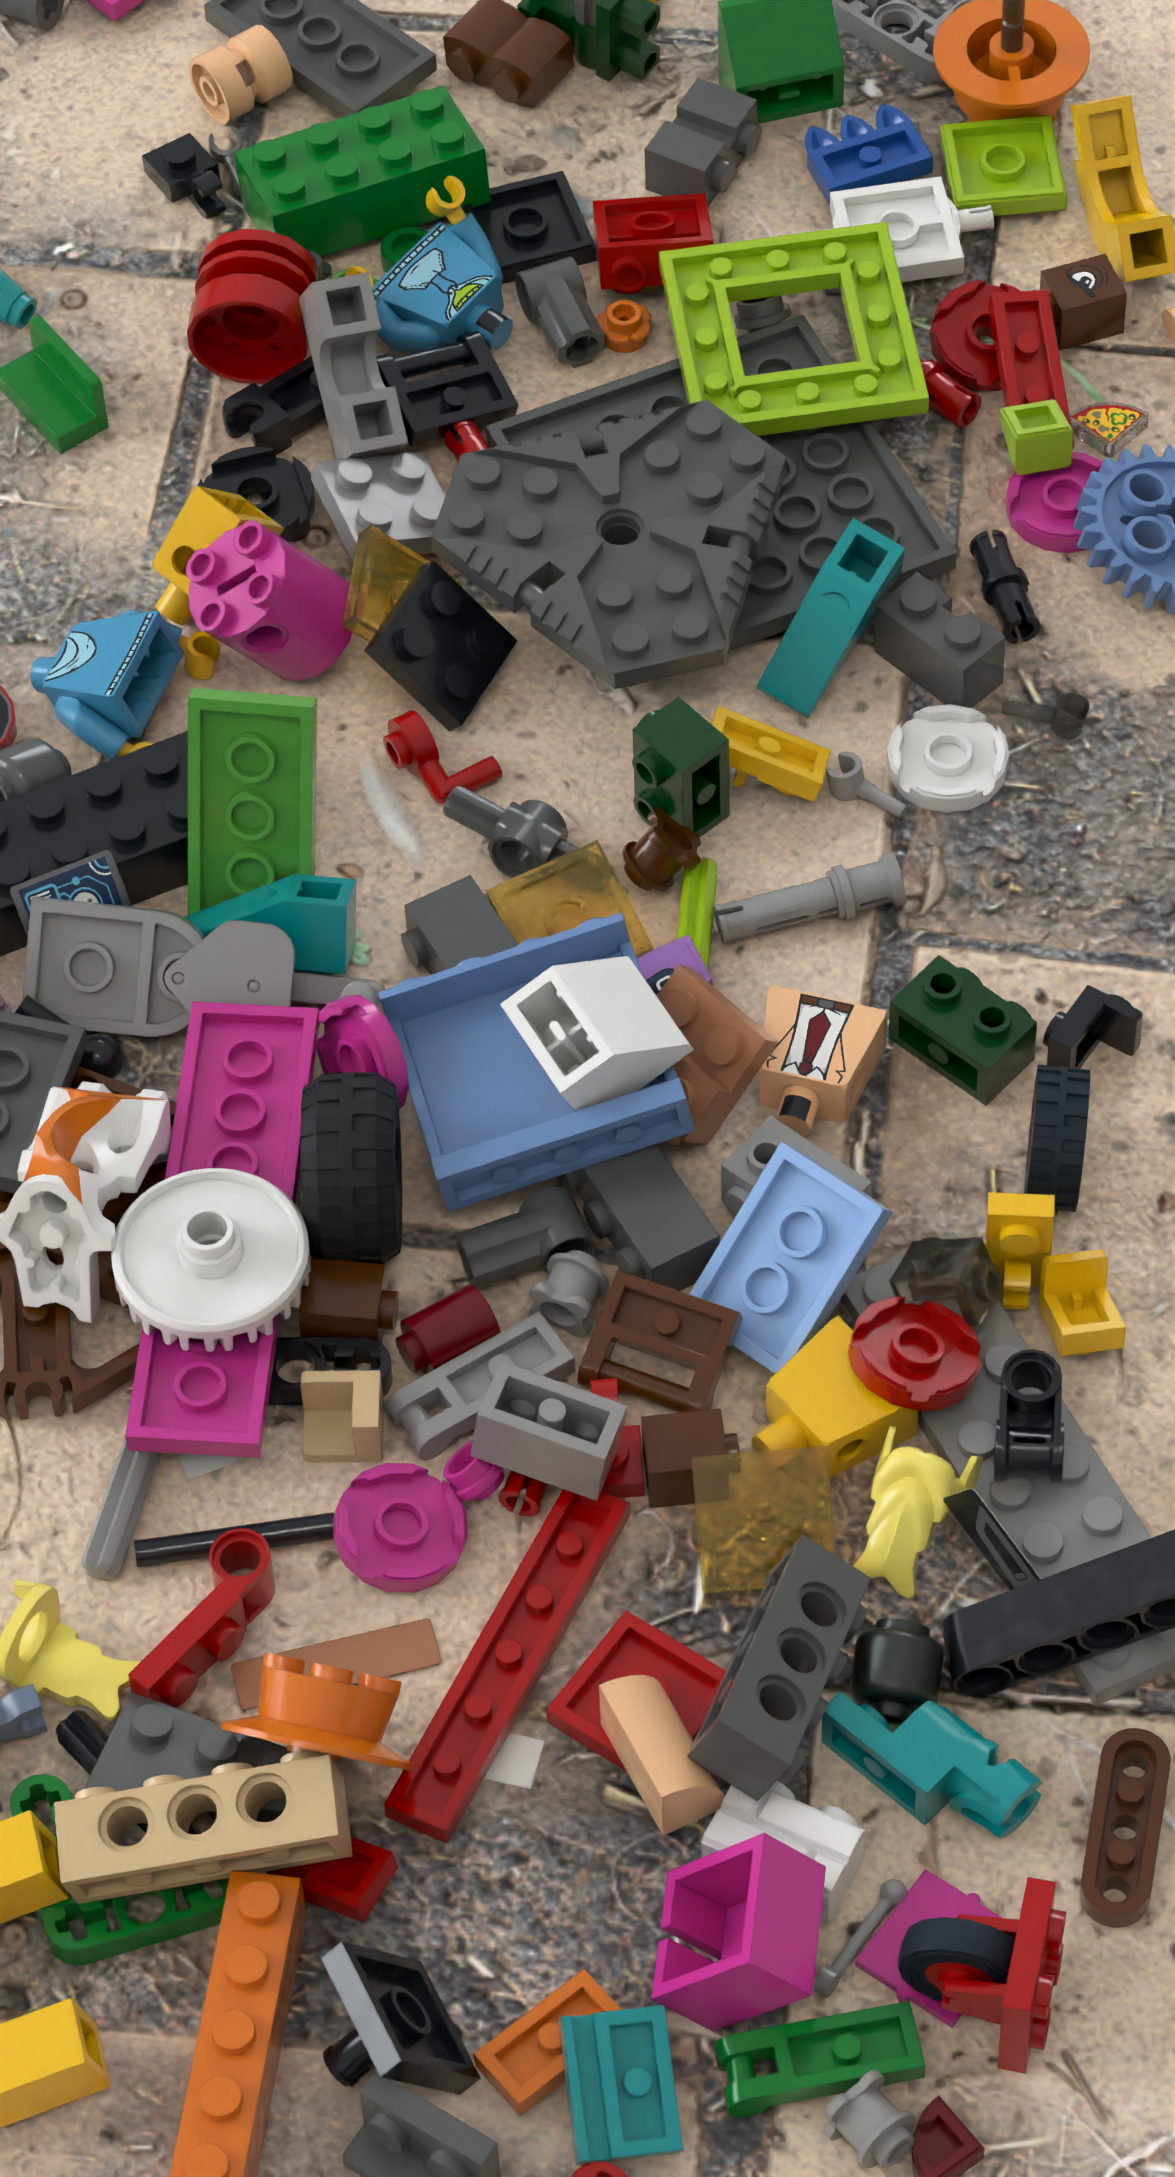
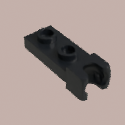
(276, 408)

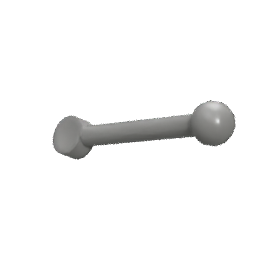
(891, 1894)

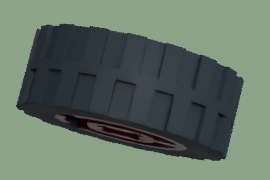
(1058, 1134)

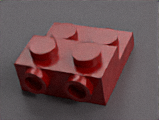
(637, 229)

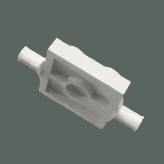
(920, 221)

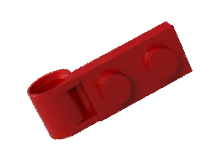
(215, 1625)

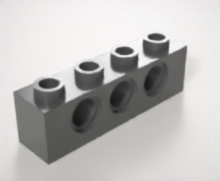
(781, 1669)

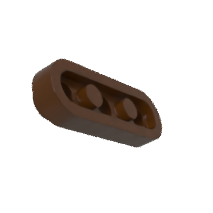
(1129, 1804)

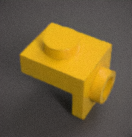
(1078, 1304)

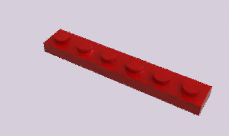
(506, 1663)

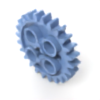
(1131, 523)

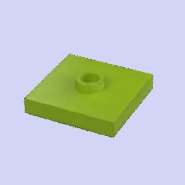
(1004, 165)

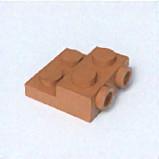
(725, 1052)

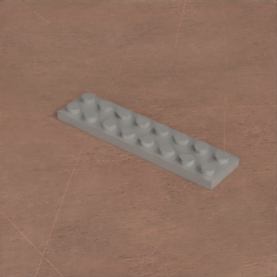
(1047, 1520)

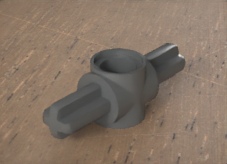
(519, 835)

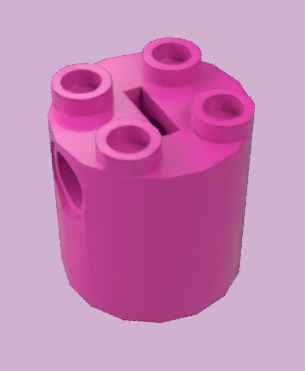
(269, 602)

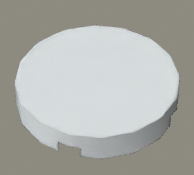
(947, 758)

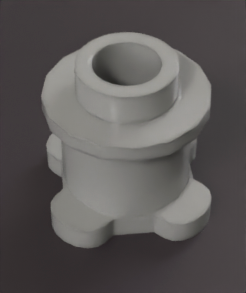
(569, 1291)
(870, 2123)

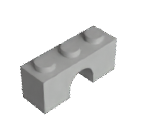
(342, 339)

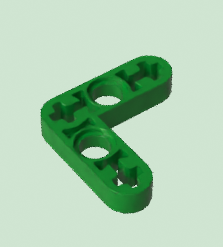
(132, 1935)

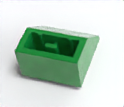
(781, 55)

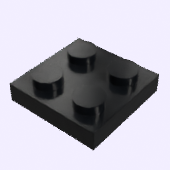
(440, 645)

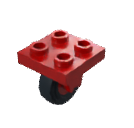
(993, 1969)

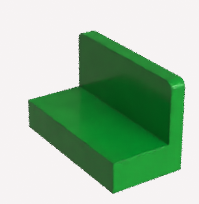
(55, 389)

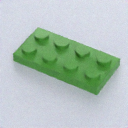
(249, 792)

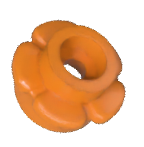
(625, 326)

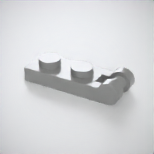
(465, 1380)

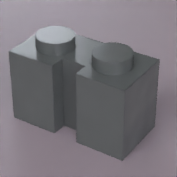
(703, 142)
(943, 653)

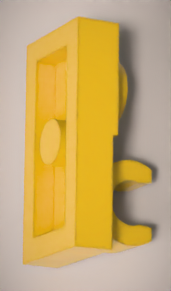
(772, 755)
(1017, 1241)

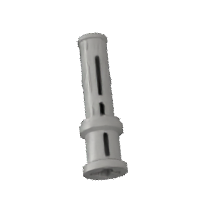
(838, 893)

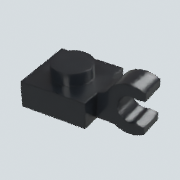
(186, 170)

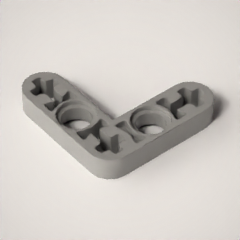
(905, 48)

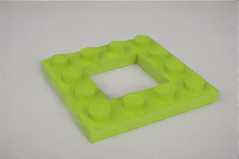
(856, 259)

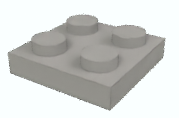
(383, 491)

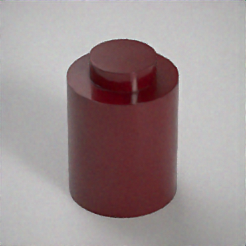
(446, 1329)

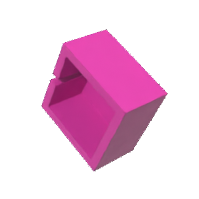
(756, 1914)

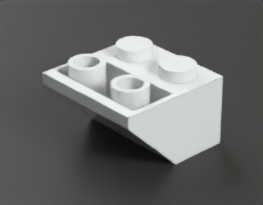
(596, 1029)

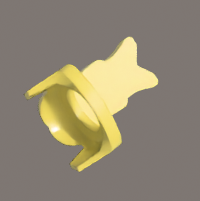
(908, 1504)
(51, 1656)

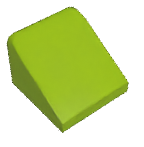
(1037, 436)

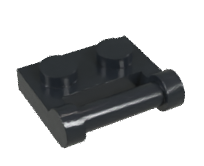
(440, 401)

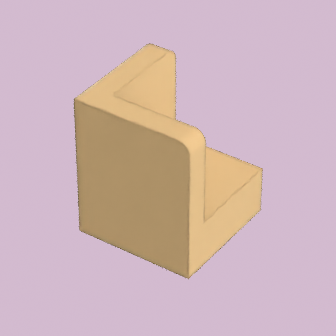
(342, 1416)

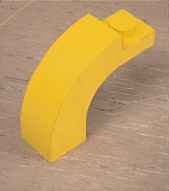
(1115, 191)

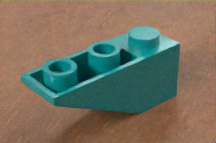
(832, 617)
(309, 908)

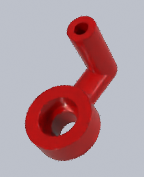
(413, 747)

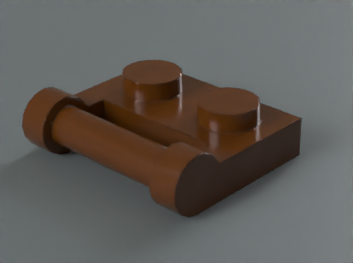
(667, 1327)

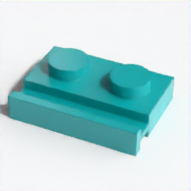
(620, 2085)

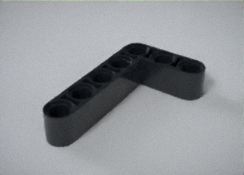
(1063, 1618)

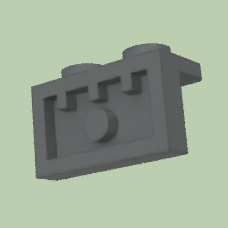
(415, 2138)

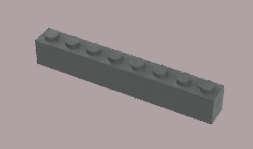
(628, 1198)

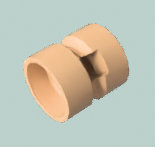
(243, 72)

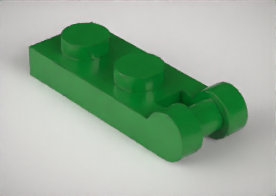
(819, 2057)

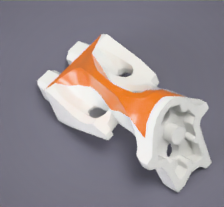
(80, 1159)

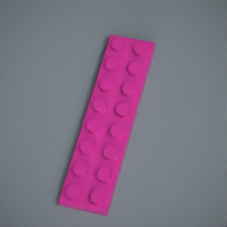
(242, 1114)

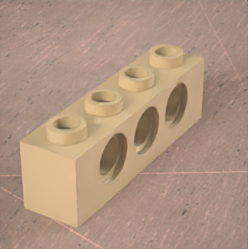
(307, 1831)

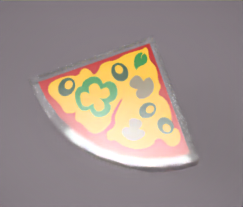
(1108, 425)

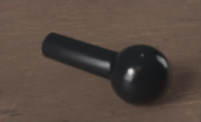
(101, 1052)

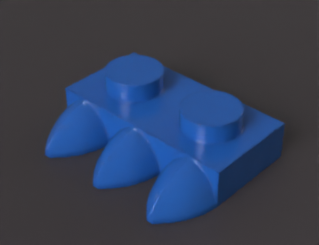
(867, 155)

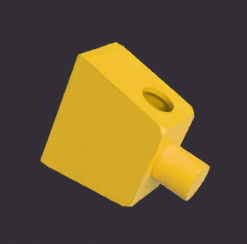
(200, 522)
(824, 1403)

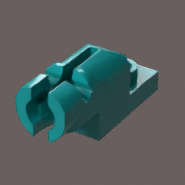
(932, 1764)

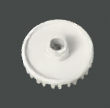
(211, 1257)

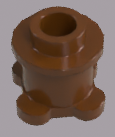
(661, 853)

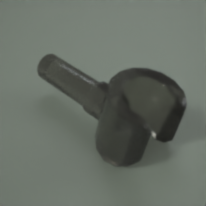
(1064, 718)

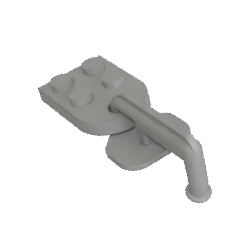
(111, 971)

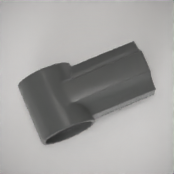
(558, 301)
(525, 1240)

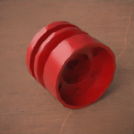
(248, 306)

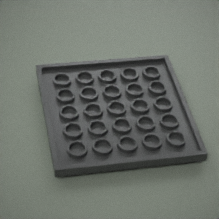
(827, 481)

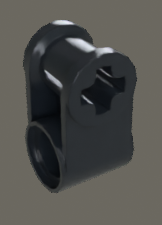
(1030, 1427)

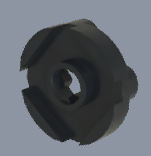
(279, 481)

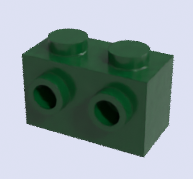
(681, 767)
(963, 1029)

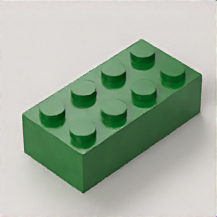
(362, 172)

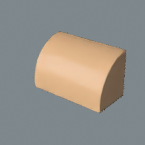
(655, 1752)

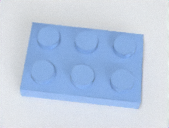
(790, 1255)

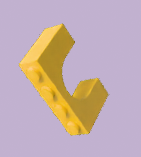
(57, 2049)

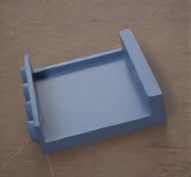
(483, 1094)

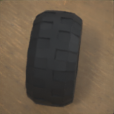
(351, 1167)

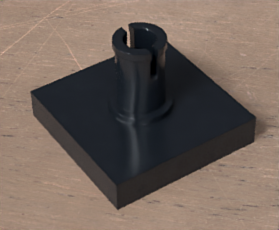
(396, 2023)

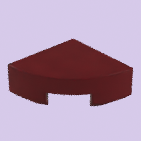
(943, 2143)

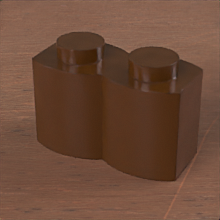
(508, 52)

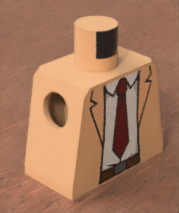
(820, 1057)

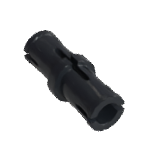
(1005, 586)

